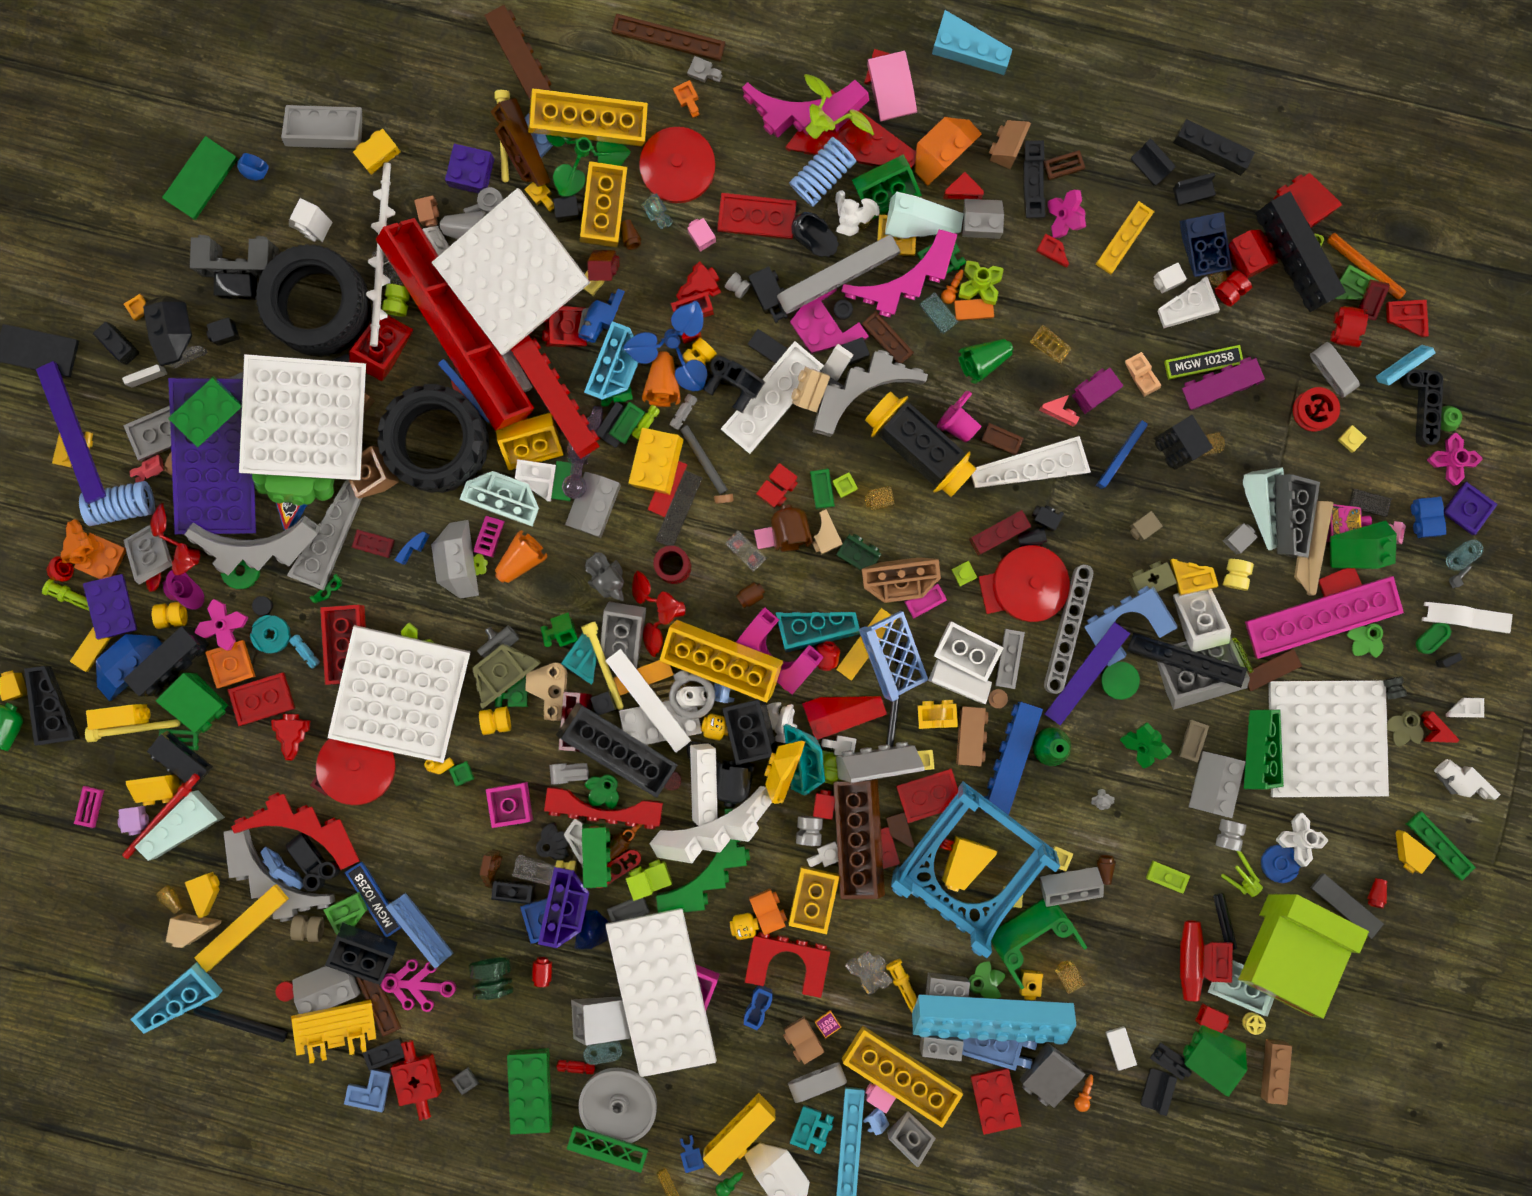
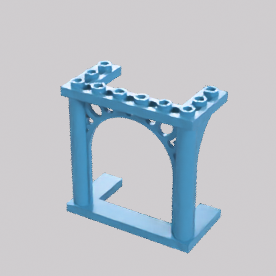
(981, 931)

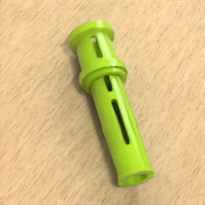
(64, 594)

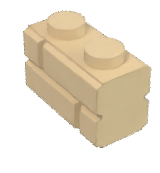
(810, 389)

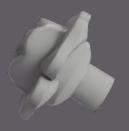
(1102, 800)

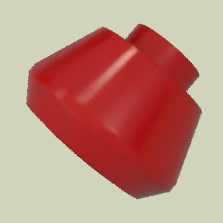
(58, 570)

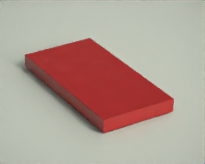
(756, 216)

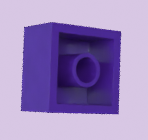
(469, 168)

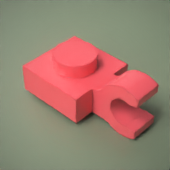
(149, 468)

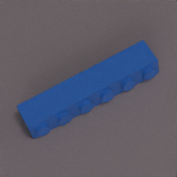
(1013, 756)

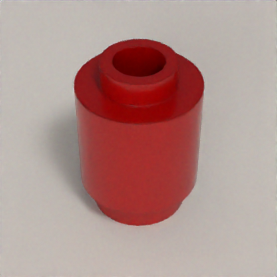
(542, 972)

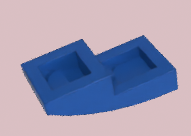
(415, 543)

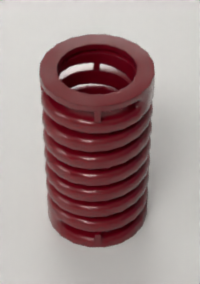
(662, 555)

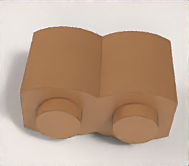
(804, 1040)

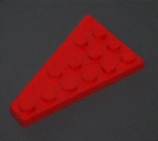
(862, 145)

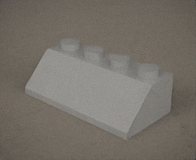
(878, 763)

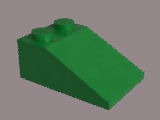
(1364, 547)

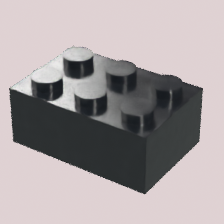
(750, 731)

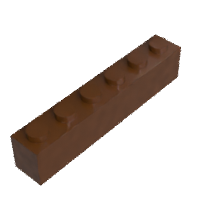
(516, 50)

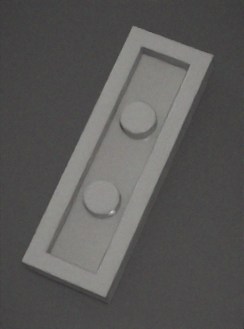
(1009, 659)

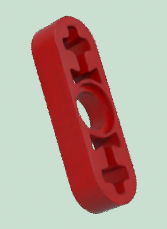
(631, 865)

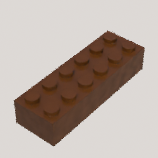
(859, 839)

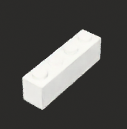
(703, 783)

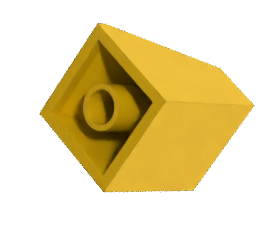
(966, 863)

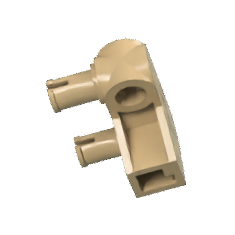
(543, 683)

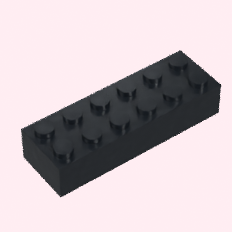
(1299, 252)
(616, 750)

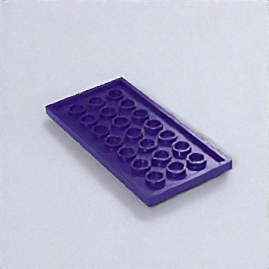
(207, 477)

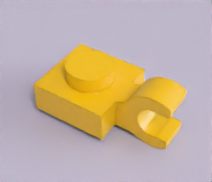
(539, 195)

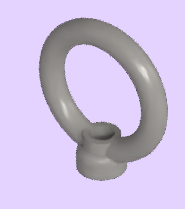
(682, 678)

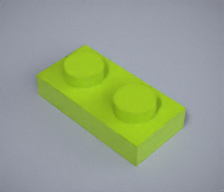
(1167, 877)

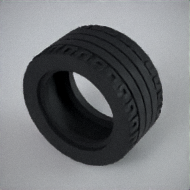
(285, 272)

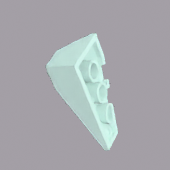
(916, 217)
(1261, 496)

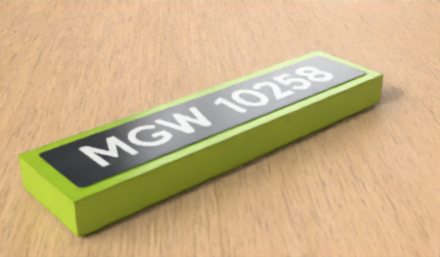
(1203, 362)

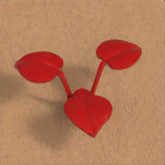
(184, 557)
(667, 608)

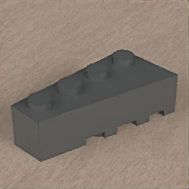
(1295, 514)

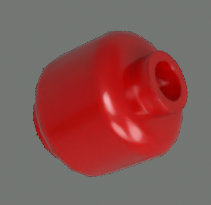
(831, 655)

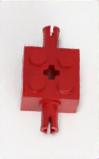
(421, 1068)

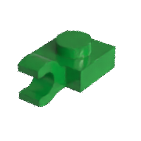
(621, 397)

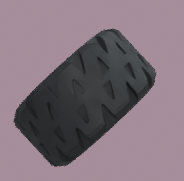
(405, 410)

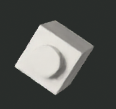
(1169, 278)

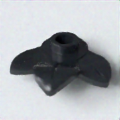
(556, 842)

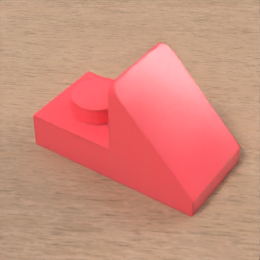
(1055, 409)

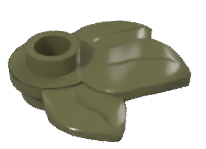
(1403, 731)

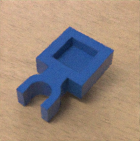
(692, 1158)

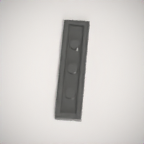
(1346, 905)

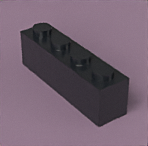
(1213, 147)

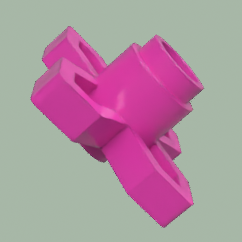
(1068, 213)
(1454, 459)
(223, 633)

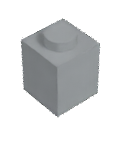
(1240, 538)

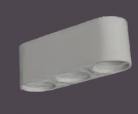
(1334, 369)
(817, 1082)

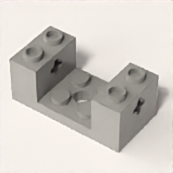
(950, 1047)

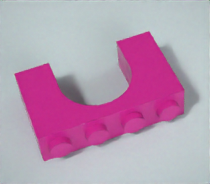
(791, 673)

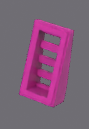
(482, 534)

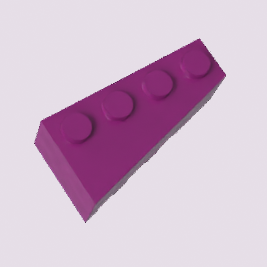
(1223, 384)

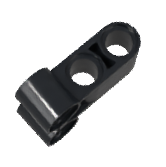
(311, 861)

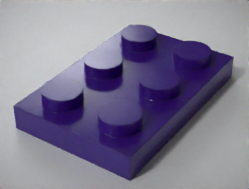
(110, 606)

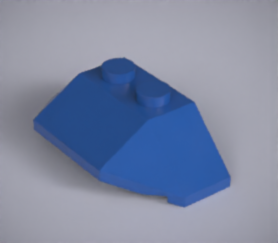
(121, 661)

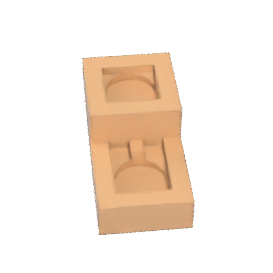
(1142, 374)

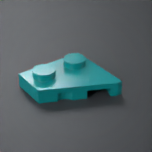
(581, 659)

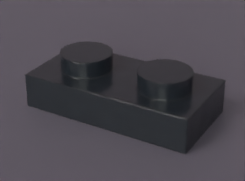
(384, 1053)

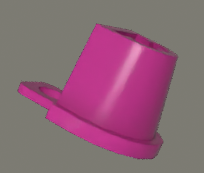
(959, 422)

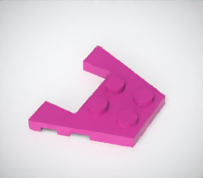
(819, 329)

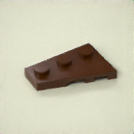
(489, 866)

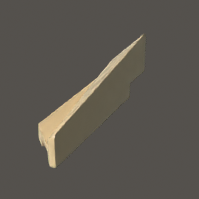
(1308, 569)

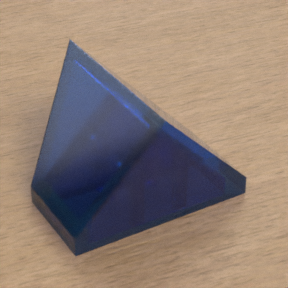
(593, 931)

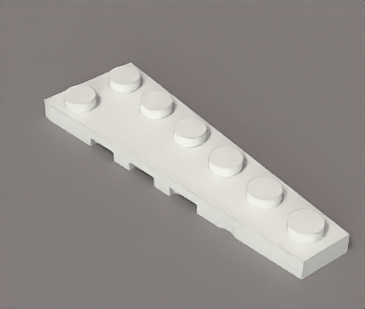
(1047, 462)

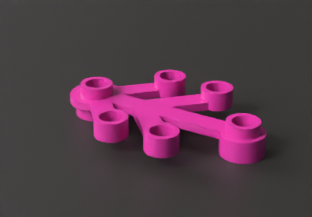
(414, 985)

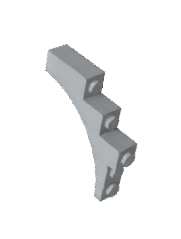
(880, 372)
(255, 553)
(245, 862)

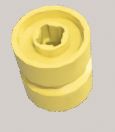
(1238, 574)

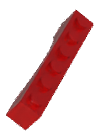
(564, 801)

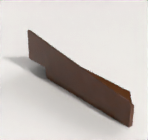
(518, 142)

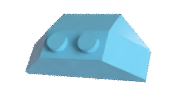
(613, 366)

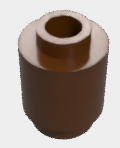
(750, 595)

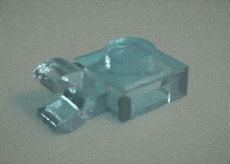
(655, 210)

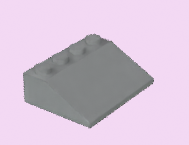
(1190, 688)

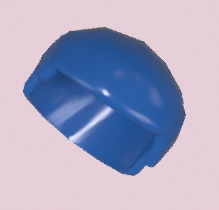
(252, 167)

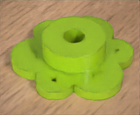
(479, 559)

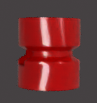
(1236, 286)

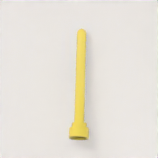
(502, 95)
(591, 630)
(94, 735)

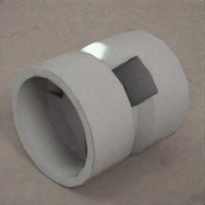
(809, 831)
(1230, 835)

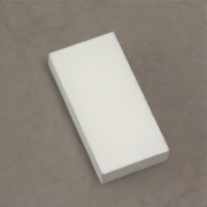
(837, 362)
(144, 376)
(1121, 1048)

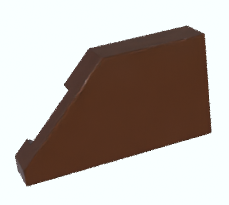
(899, 828)

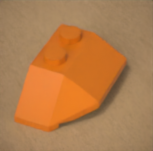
(943, 146)

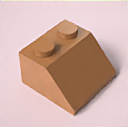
(1009, 143)
(374, 474)

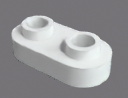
(696, 697)

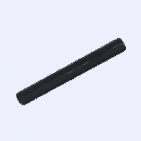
(240, 1023)

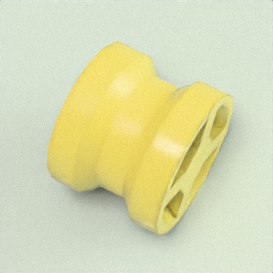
(1256, 1026)

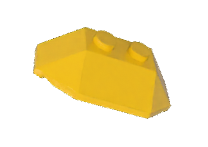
(782, 769)

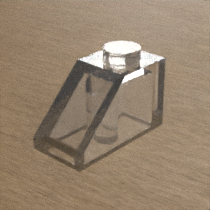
(533, 870)

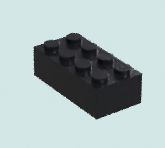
(1183, 443)
(166, 662)

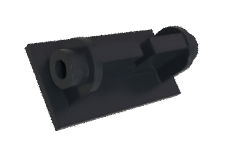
(1171, 1061)

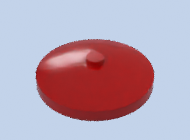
(677, 164)
(1031, 583)
(354, 772)

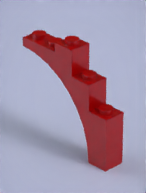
(279, 813)

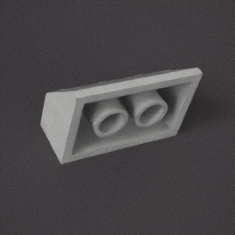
(595, 506)
(1217, 784)
(323, 989)

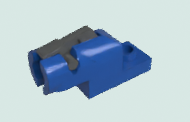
(598, 316)

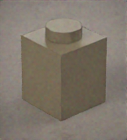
(1145, 526)

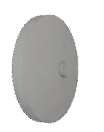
(618, 1104)

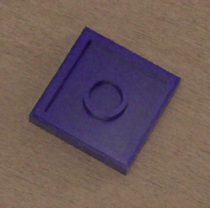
(1469, 508)

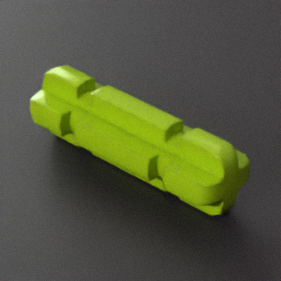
(646, 421)

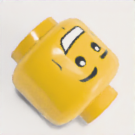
(714, 727)
(744, 926)

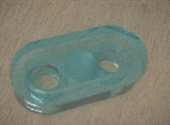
(1463, 555)
(603, 1052)

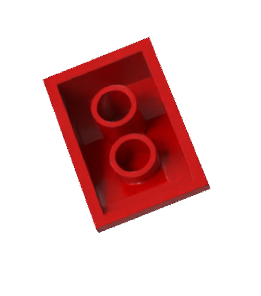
(381, 359)

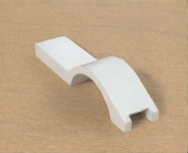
(1468, 617)

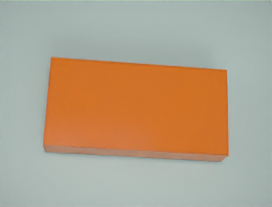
(973, 310)

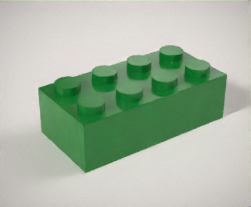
(529, 1091)

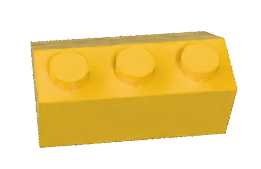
(530, 440)

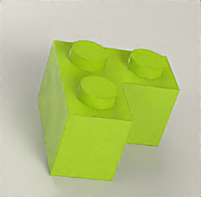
(647, 880)

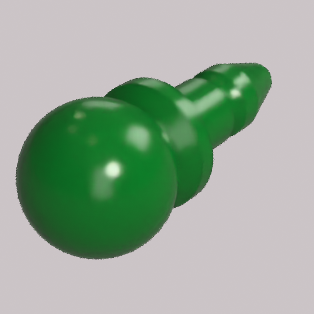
(725, 1187)

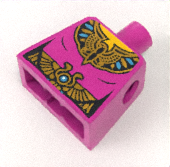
(1346, 519)

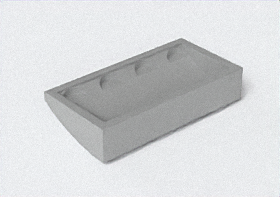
(322, 126)

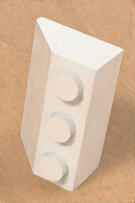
(968, 651)
(960, 682)

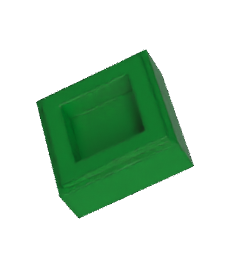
(461, 773)

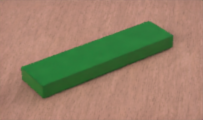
(1440, 845)

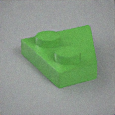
(1354, 283)
(346, 911)

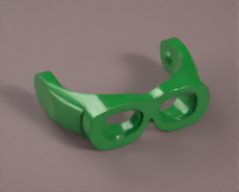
(318, 598)

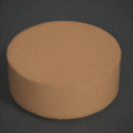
(723, 498)

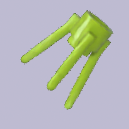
(1250, 884)

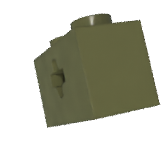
(1161, 572)

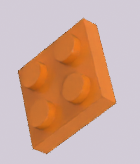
(104, 559)
(230, 665)

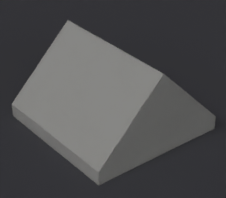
(911, 1138)

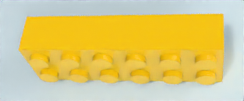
(587, 117)
(721, 660)
(902, 1076)

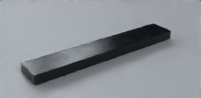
(773, 350)
(1187, 660)

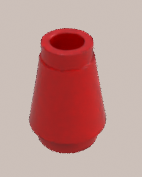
(1378, 894)

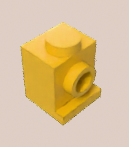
(1028, 977)

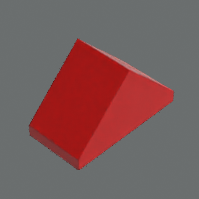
(963, 189)

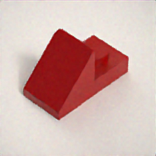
(1440, 731)

